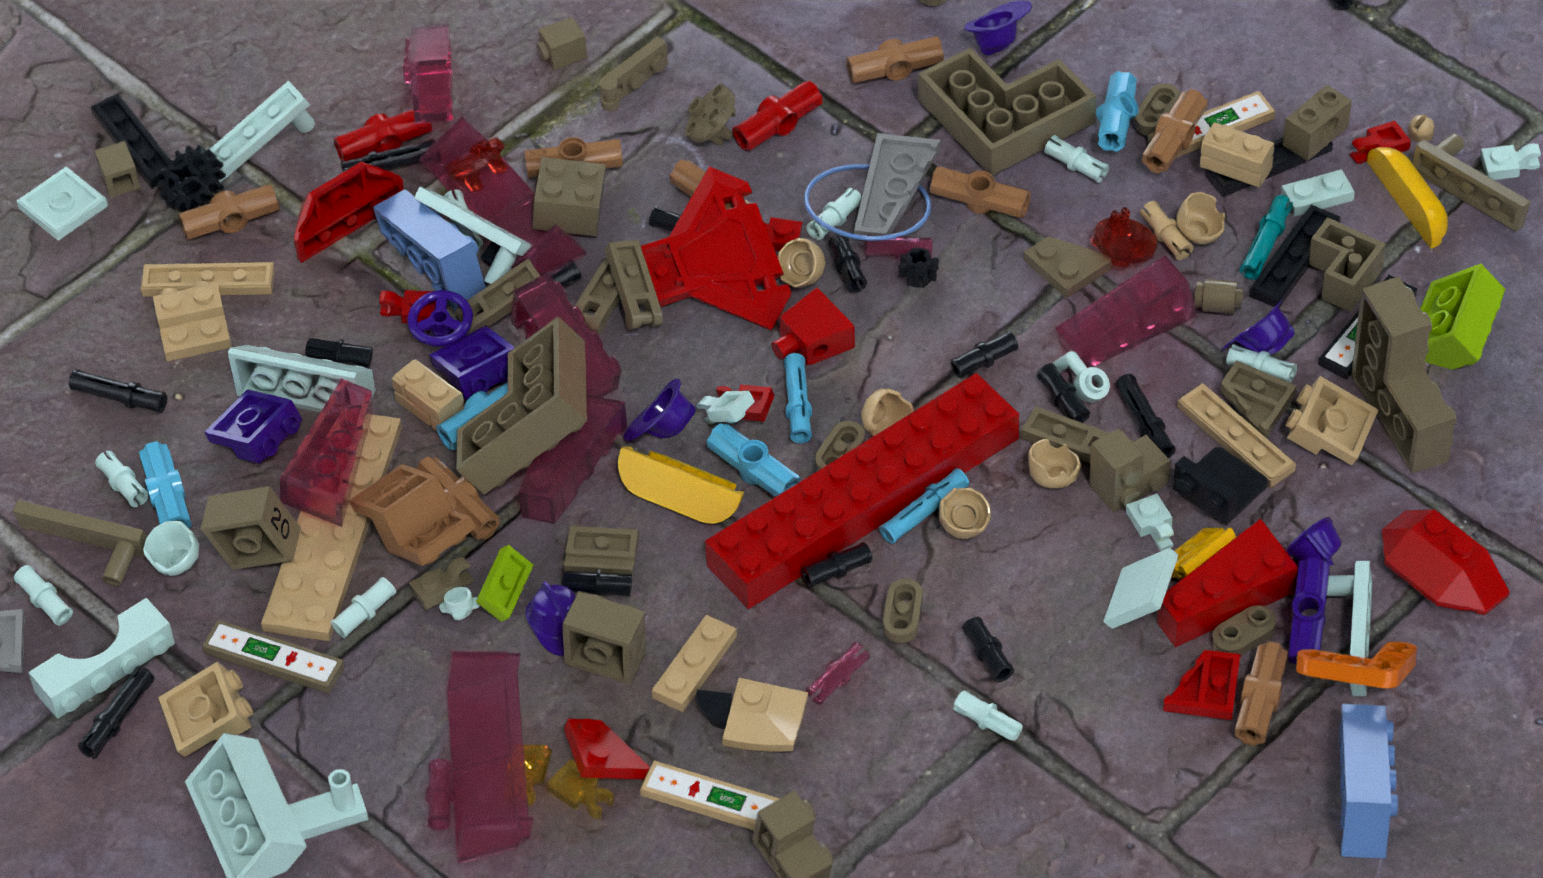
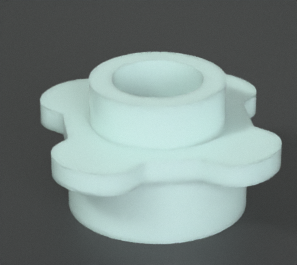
(459, 603)

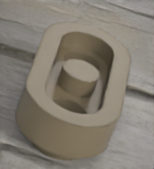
(1157, 101)
(835, 445)
(903, 613)
(1246, 630)

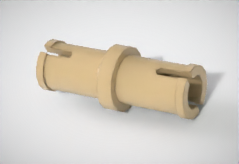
(1166, 230)

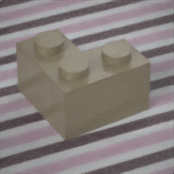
(1349, 262)
(1126, 469)
(787, 842)

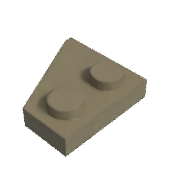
(1066, 264)
(1257, 395)

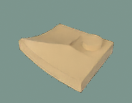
(764, 717)

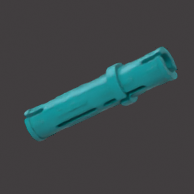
(1269, 229)

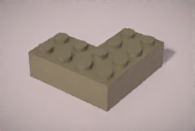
(1004, 121)
(1393, 378)
(538, 411)

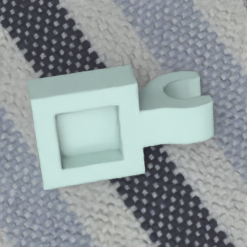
(1506, 163)
(727, 408)
(1153, 518)

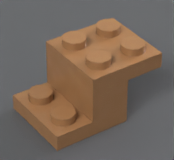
(412, 514)

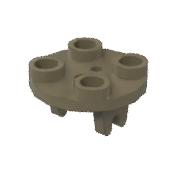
(710, 116)

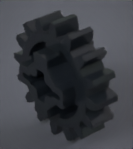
(188, 181)

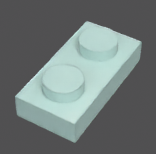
(1319, 191)

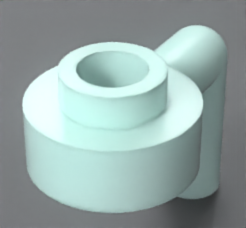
(1084, 388)

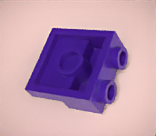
(474, 361)
(255, 425)

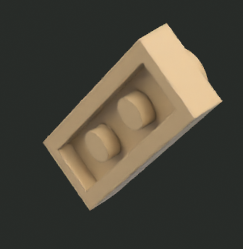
(694, 663)

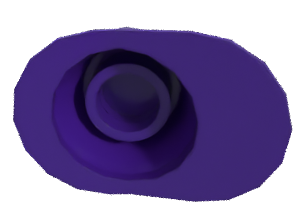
(999, 26)
(1267, 334)
(664, 416)
(1316, 542)
(547, 613)

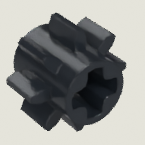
(918, 267)

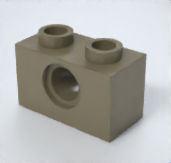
(1317, 122)

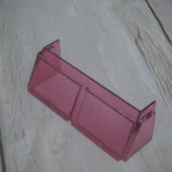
(502, 201)
(486, 753)

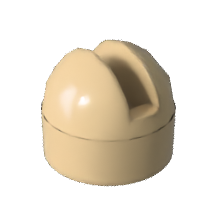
(1424, 132)

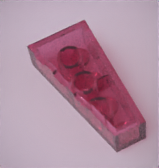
(430, 72)
(545, 300)
(1129, 314)
(327, 460)
(558, 473)

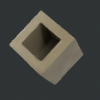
(561, 43)
(117, 169)

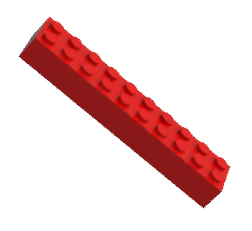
(860, 490)

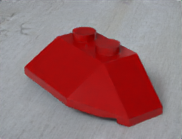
(342, 207)
(1442, 562)

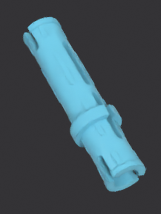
(798, 408)
(922, 506)

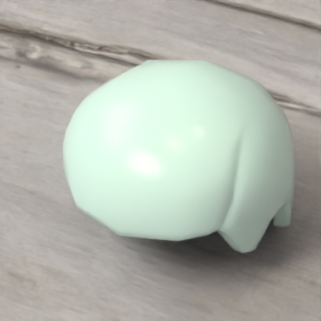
(171, 548)

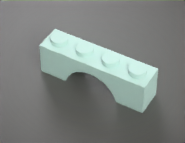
(69, 682)

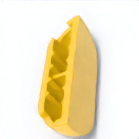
(1410, 193)
(678, 486)

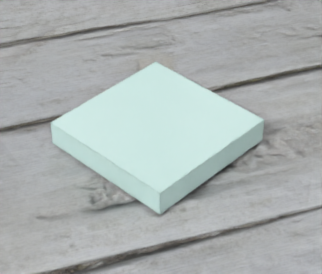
(62, 203)
(1141, 588)

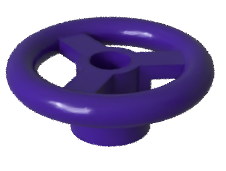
(442, 326)

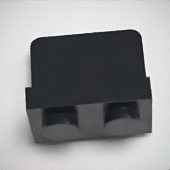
(1218, 483)

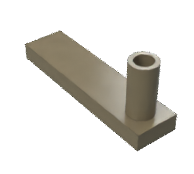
(1469, 184)
(122, 539)

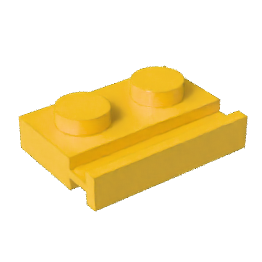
(1199, 549)

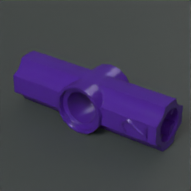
(1310, 594)

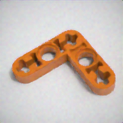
(1384, 670)

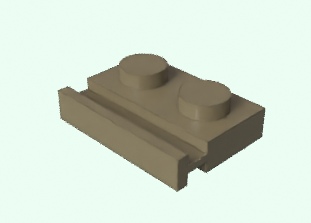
(601, 548)

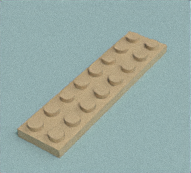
(317, 580)

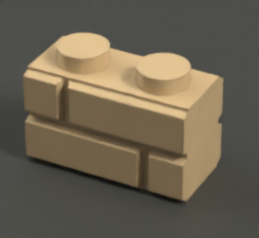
(1237, 154)
(426, 394)

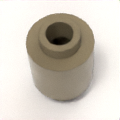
(1218, 296)

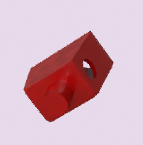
(814, 330)

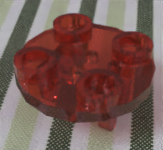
(480, 155)
(1124, 239)

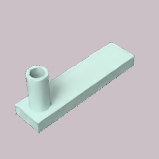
(261, 126)
(510, 245)
(1361, 589)
(332, 809)

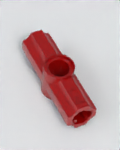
(777, 115)
(379, 135)

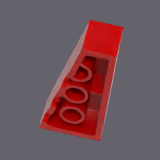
(1240, 575)

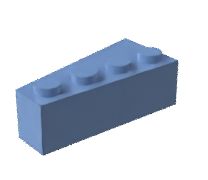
(431, 244)
(1366, 780)

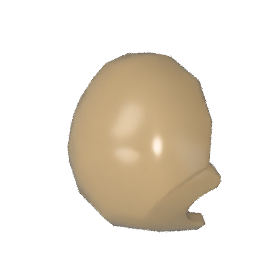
(1200, 219)
(801, 262)
(884, 409)
(1053, 466)
(964, 513)

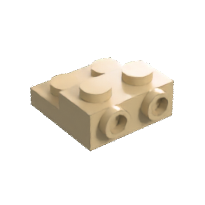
(191, 321)
(1331, 421)
(205, 708)

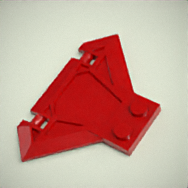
(720, 254)

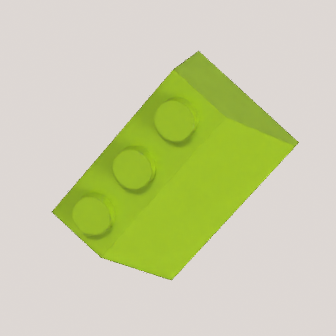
(1461, 316)

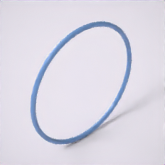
(855, 236)

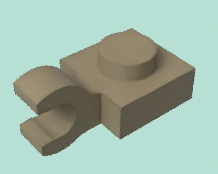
(433, 585)

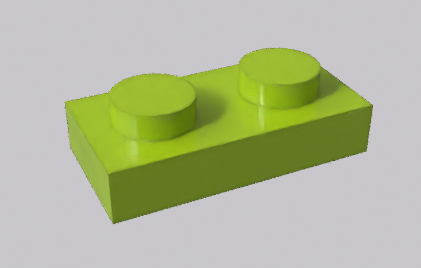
(504, 583)

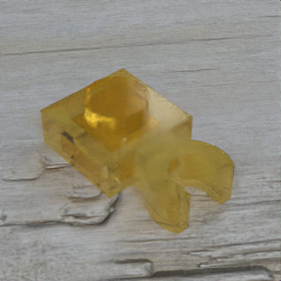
(536, 765)
(575, 790)

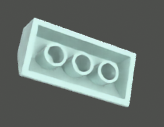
(292, 376)
(244, 810)

